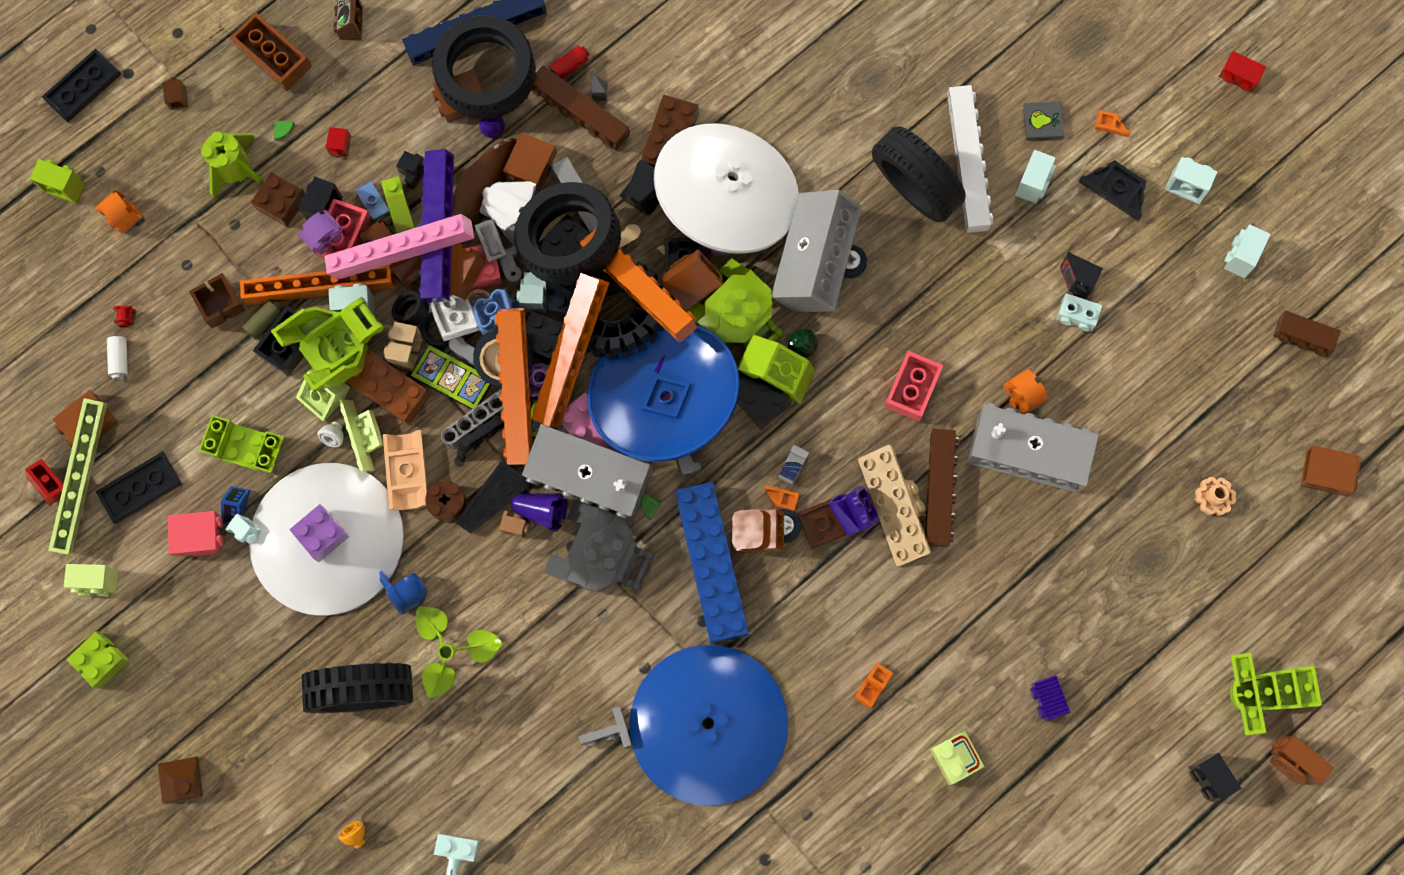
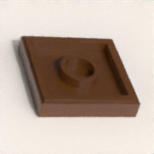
(820, 525)

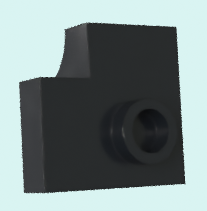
(412, 167)

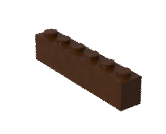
(580, 108)
(940, 487)

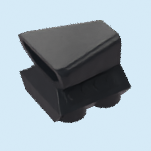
(641, 189)

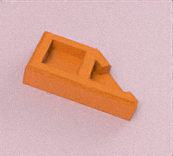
(1111, 123)
(783, 498)

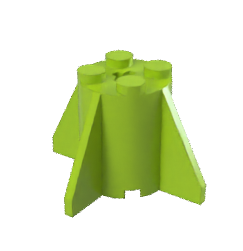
(228, 159)

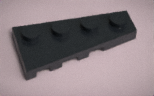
(492, 497)

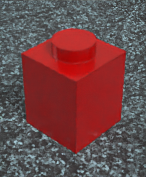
(338, 142)

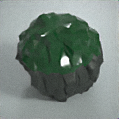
(803, 342)

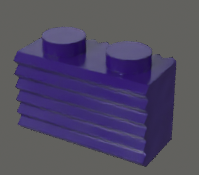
(1050, 698)

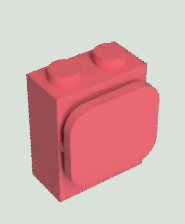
(195, 534)

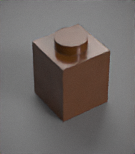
(175, 94)

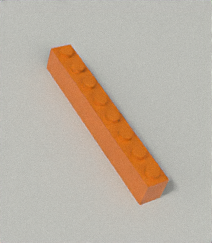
(310, 285)
(649, 294)
(570, 350)
(515, 384)

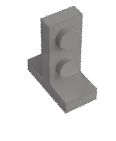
(490, 240)
(609, 732)

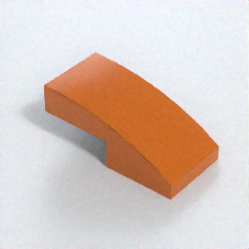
(873, 685)

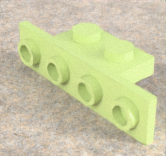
(362, 432)

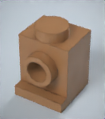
(514, 525)

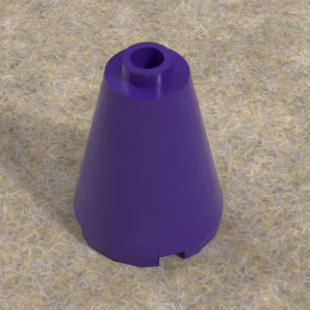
(542, 509)

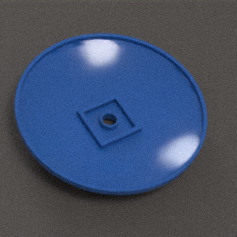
(628, 396)
(716, 762)

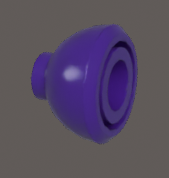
(492, 127)

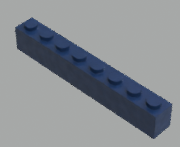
(422, 44)

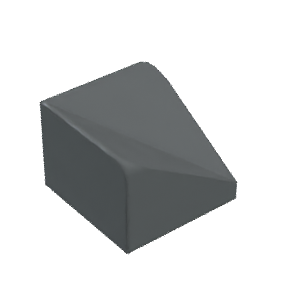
(599, 88)

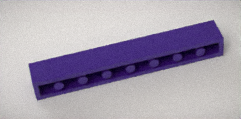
(437, 205)

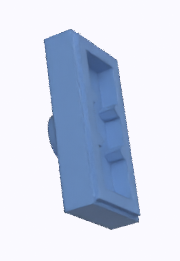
(372, 201)

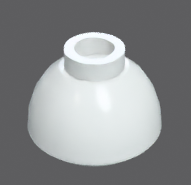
(331, 434)

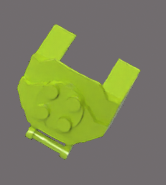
(738, 307)
(330, 341)

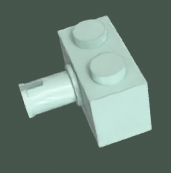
(456, 850)

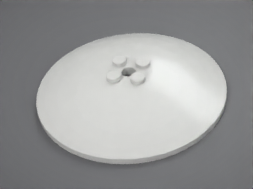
(712, 208)
(351, 571)

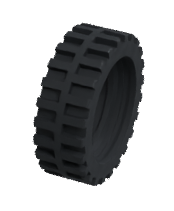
(357, 688)

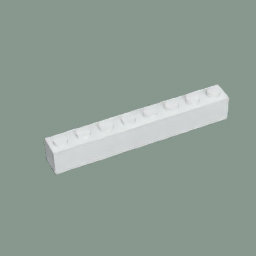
(969, 159)

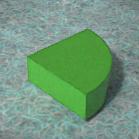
(282, 129)
(649, 506)

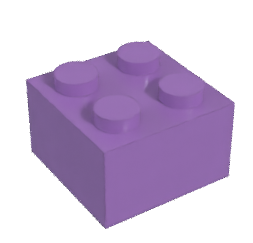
(319, 533)

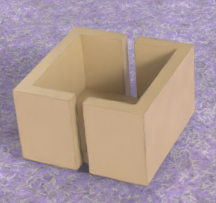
(403, 341)

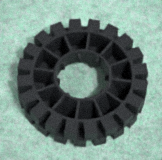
(626, 333)

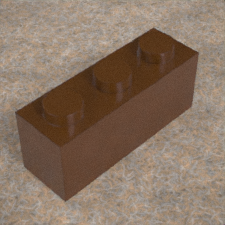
(1306, 333)

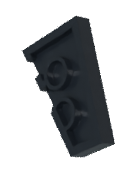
(475, 439)

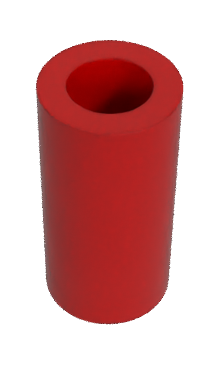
(570, 62)

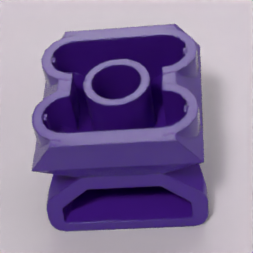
(854, 510)

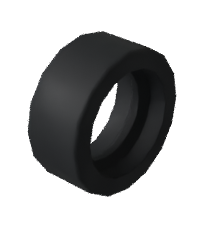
(403, 302)
(424, 332)

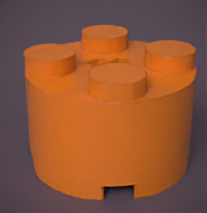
(119, 211)
(1025, 392)

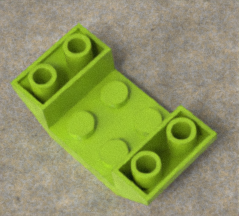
(777, 366)
(241, 445)

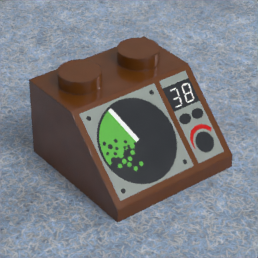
(349, 19)

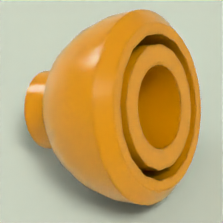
(353, 834)

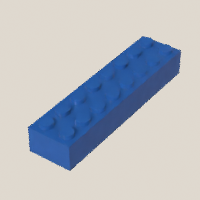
(711, 563)

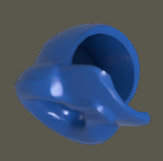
(406, 593)

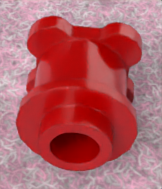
(124, 316)

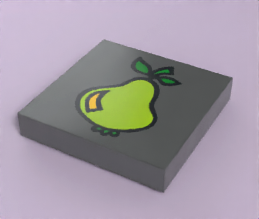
(1043, 120)

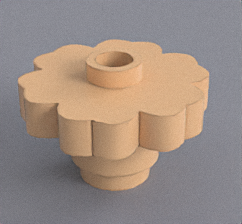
(1207, 495)

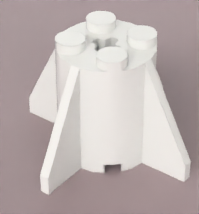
(504, 203)

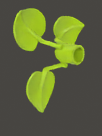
(437, 677)

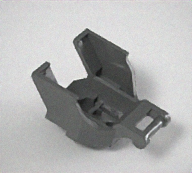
(600, 553)

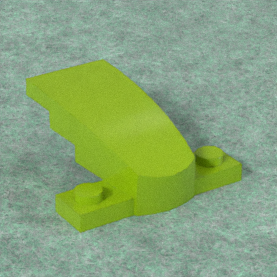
(1270, 691)

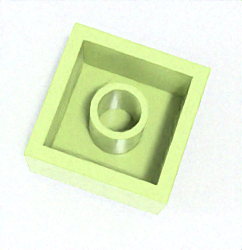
(92, 579)

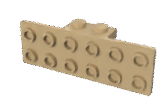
(896, 505)

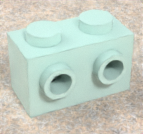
(1078, 312)

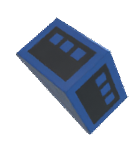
(234, 503)

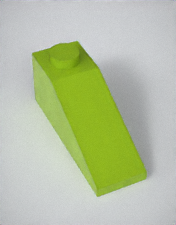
(398, 204)

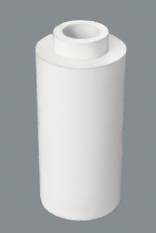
(117, 357)

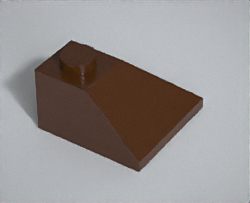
(180, 780)

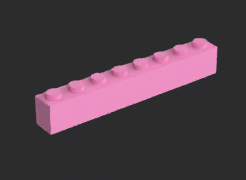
(399, 246)

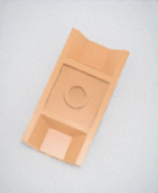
(405, 471)

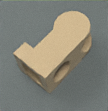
(630, 237)

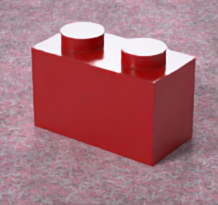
(1242, 71)
(44, 481)

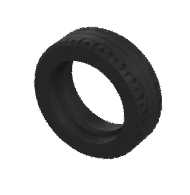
(474, 31)
(918, 174)
(548, 206)

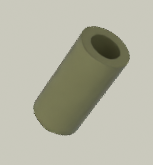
(262, 319)

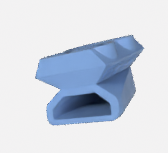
(486, 309)

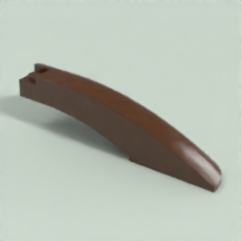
(466, 200)

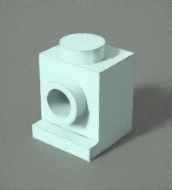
(243, 529)

